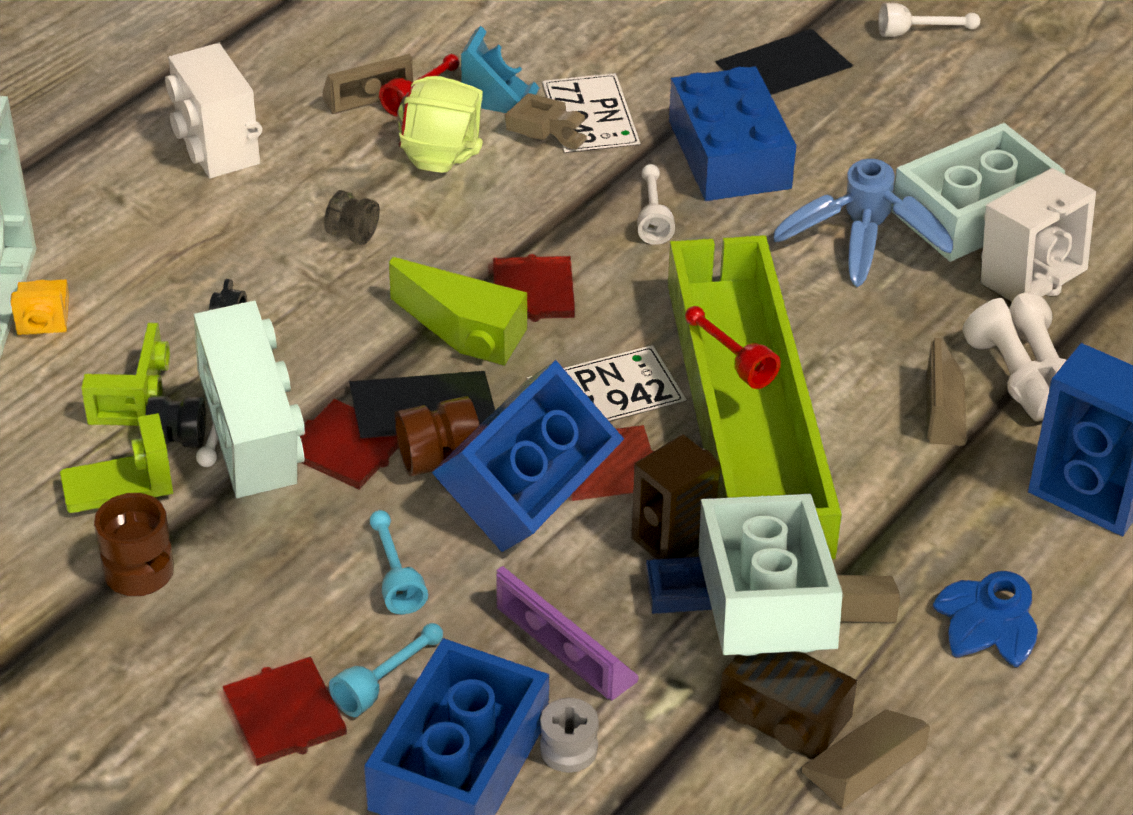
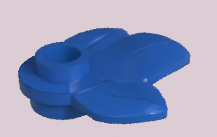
(985, 620)

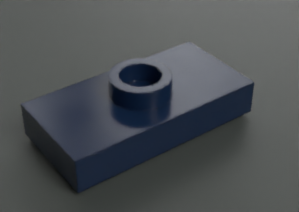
(676, 585)

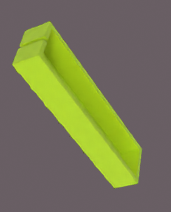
(762, 435)

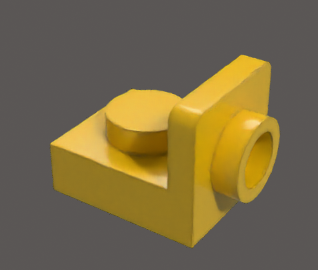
(40, 306)

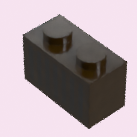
(669, 497)
(789, 698)

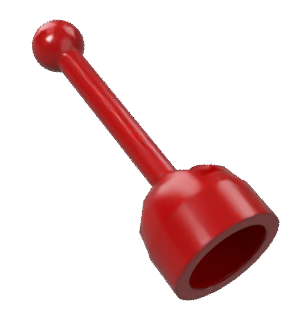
(395, 90)
(746, 357)

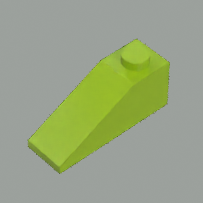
(461, 310)

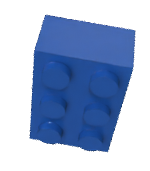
(731, 133)
(1088, 440)
(528, 456)
(457, 736)

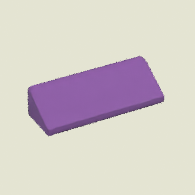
(562, 637)

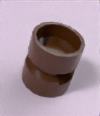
(429, 436)
(134, 544)

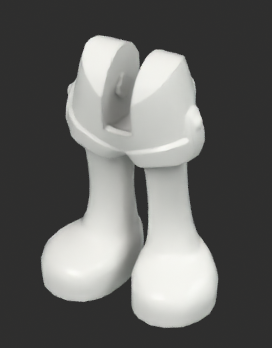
(1004, 327)

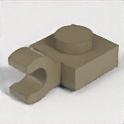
(540, 116)

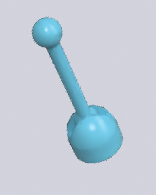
(398, 578)
(357, 687)

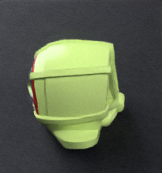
(440, 123)

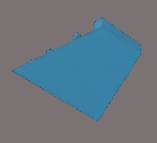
(490, 73)

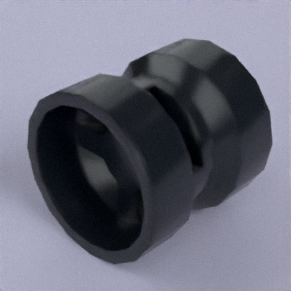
(180, 420)

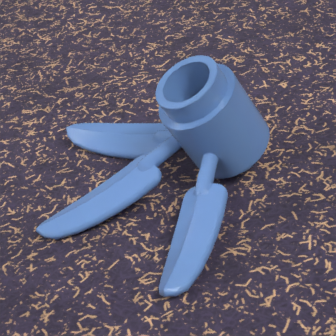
(868, 204)

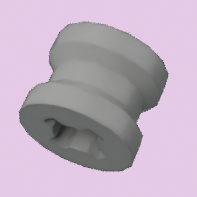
(569, 734)

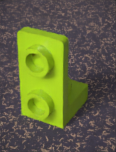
(124, 398)
(144, 472)

